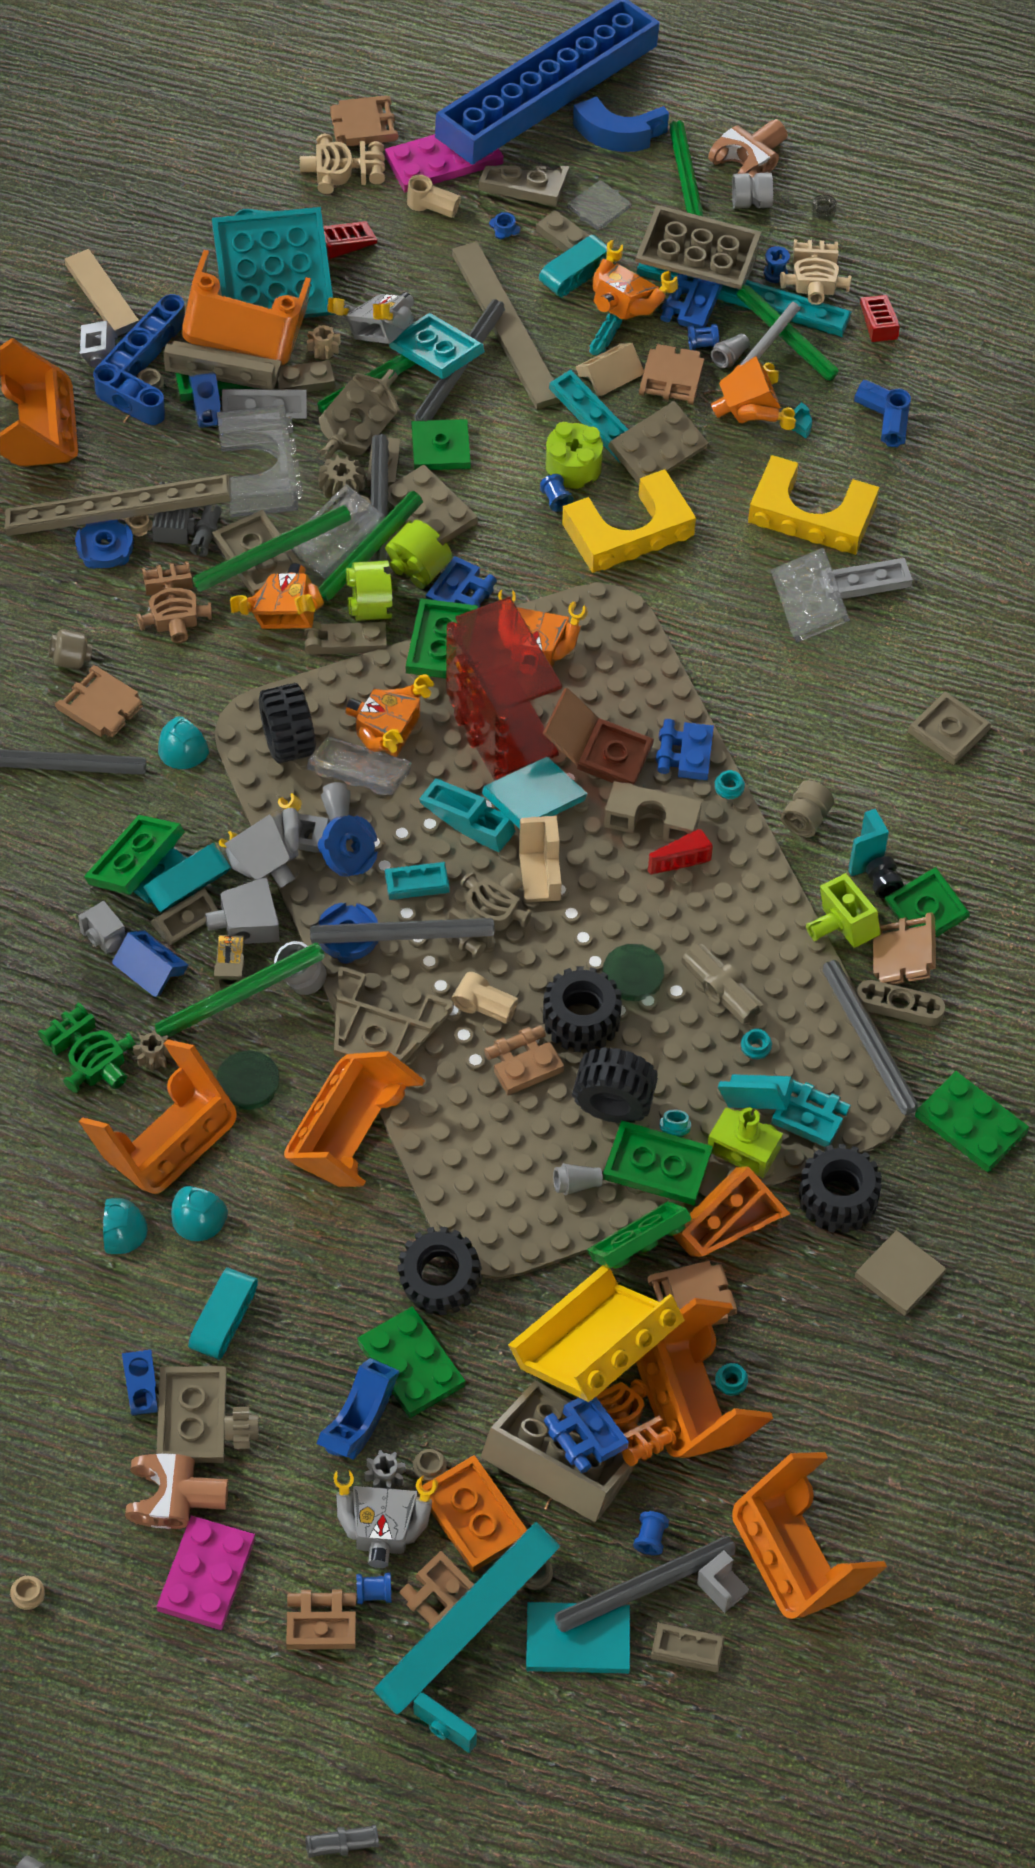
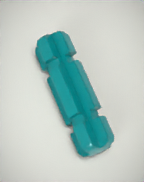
(605, 334)

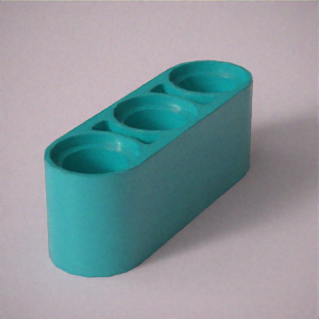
(574, 266)
(187, 877)
(223, 1313)

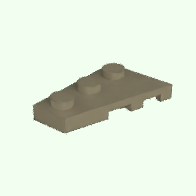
(531, 185)

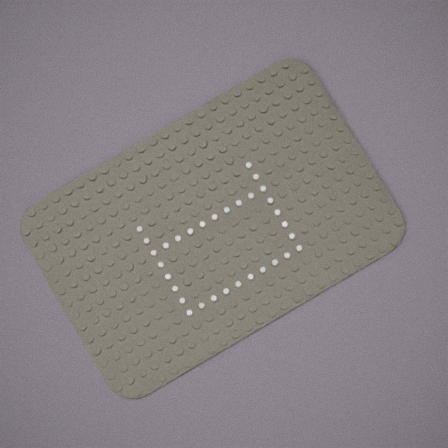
(465, 1145)

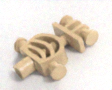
(338, 156)
(815, 271)

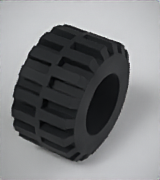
(287, 723)
(585, 988)
(615, 1085)
(842, 1166)
(435, 1245)

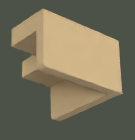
(540, 859)

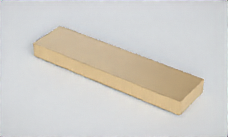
(101, 291)

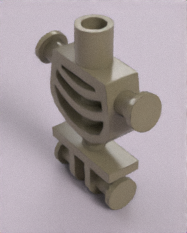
(494, 902)

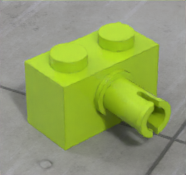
(845, 911)
(745, 1141)

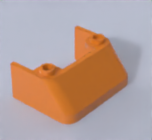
(239, 325)
(45, 406)
(345, 1112)
(179, 1135)
(682, 1390)
(784, 1546)

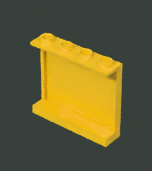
(594, 1335)

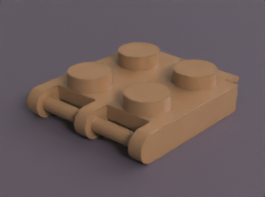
(363, 120)
(672, 373)
(102, 704)
(905, 951)
(693, 1282)

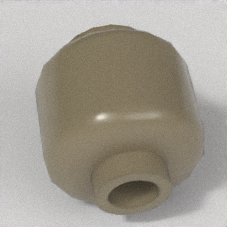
(69, 649)

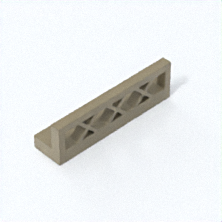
(227, 365)

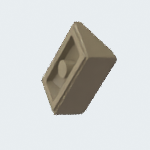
(184, 917)

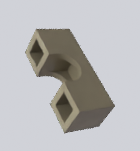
(632, 803)

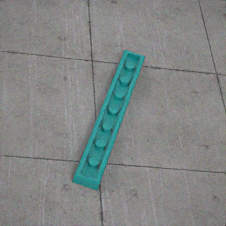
(820, 317)

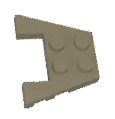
(373, 1029)

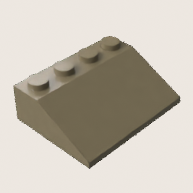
(699, 247)
(525, 1450)

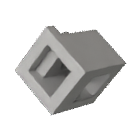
(97, 347)
(307, 825)
(102, 927)

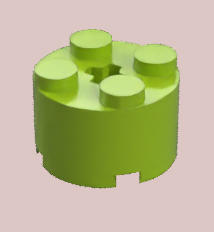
(574, 453)
(418, 553)
(370, 590)

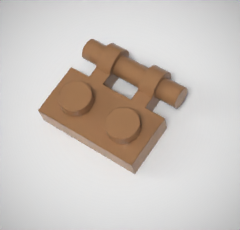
(528, 1067)
(443, 1581)
(321, 1629)

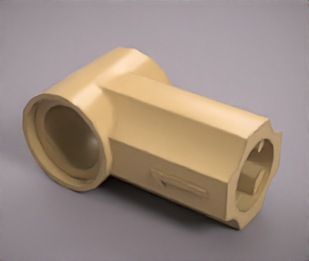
(424, 196)
(477, 995)

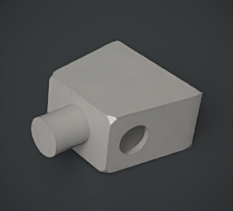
(247, 913)

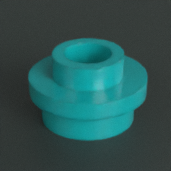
(729, 778)
(759, 1037)
(675, 1123)
(731, 1371)

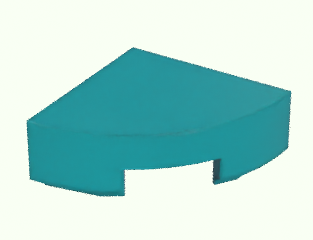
(803, 420)

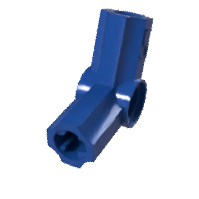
(892, 404)

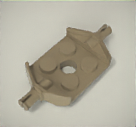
(371, 401)

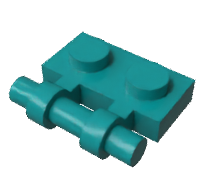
(809, 1120)

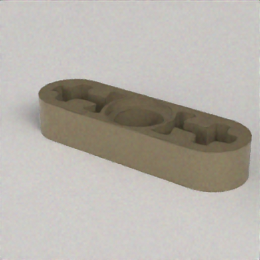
(923, 999)

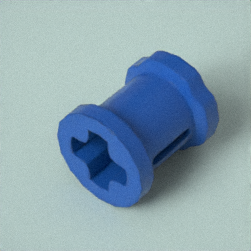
(775, 263)
(702, 337)
(556, 492)
(651, 1533)
(373, 1588)

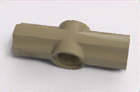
(722, 983)

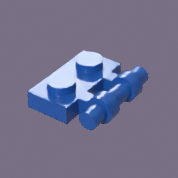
(697, 305)
(457, 580)
(695, 749)
(595, 1428)

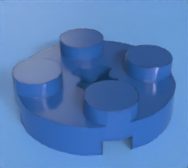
(104, 556)
(334, 850)
(343, 914)

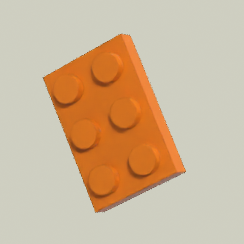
(474, 1513)

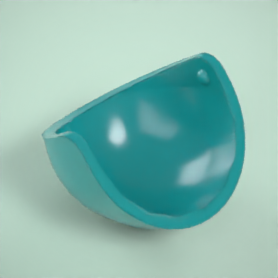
(182, 744)
(197, 1213)
(123, 1226)

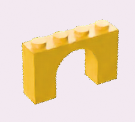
(837, 529)
(607, 546)

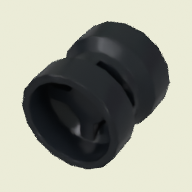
(883, 874)

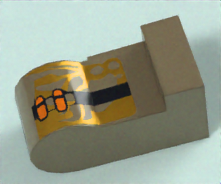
(229, 960)

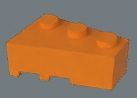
(729, 1212)

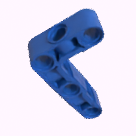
(116, 375)

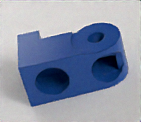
(205, 398)
(140, 1382)

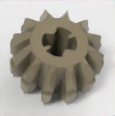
(338, 473)

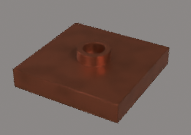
(615, 753)

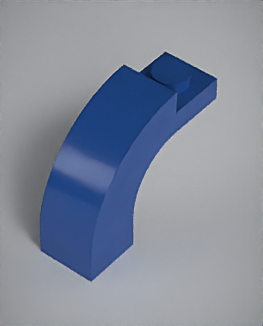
(615, 131)
(361, 1411)

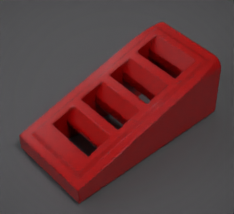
(337, 246)
(882, 331)
(681, 853)

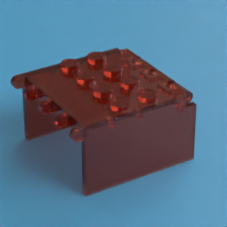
(490, 681)

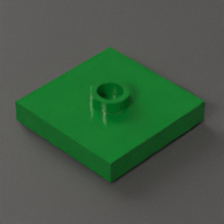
(441, 444)
(928, 895)

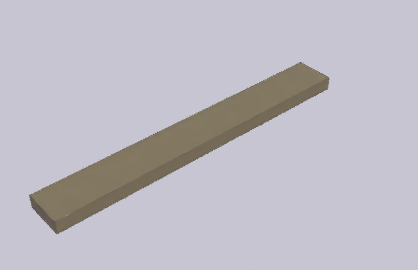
(509, 327)
(118, 505)

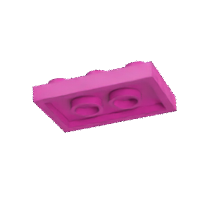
(206, 1572)

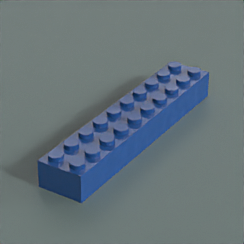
(546, 80)

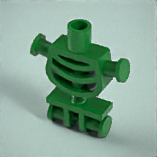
(99, 1049)

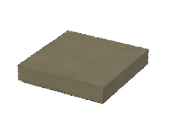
(949, 728)
(900, 1273)

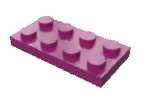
(433, 159)

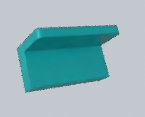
(870, 844)
(757, 1091)

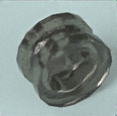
(824, 212)

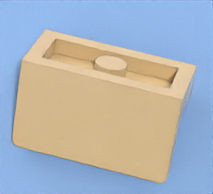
(612, 368)

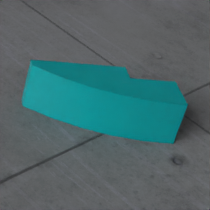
(468, 814)

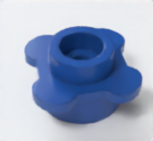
(504, 225)

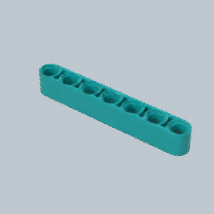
(466, 1618)

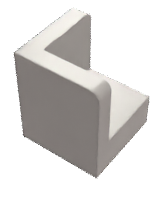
(721, 1583)

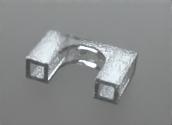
(269, 431)

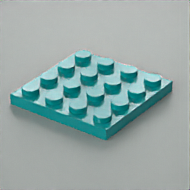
(272, 256)

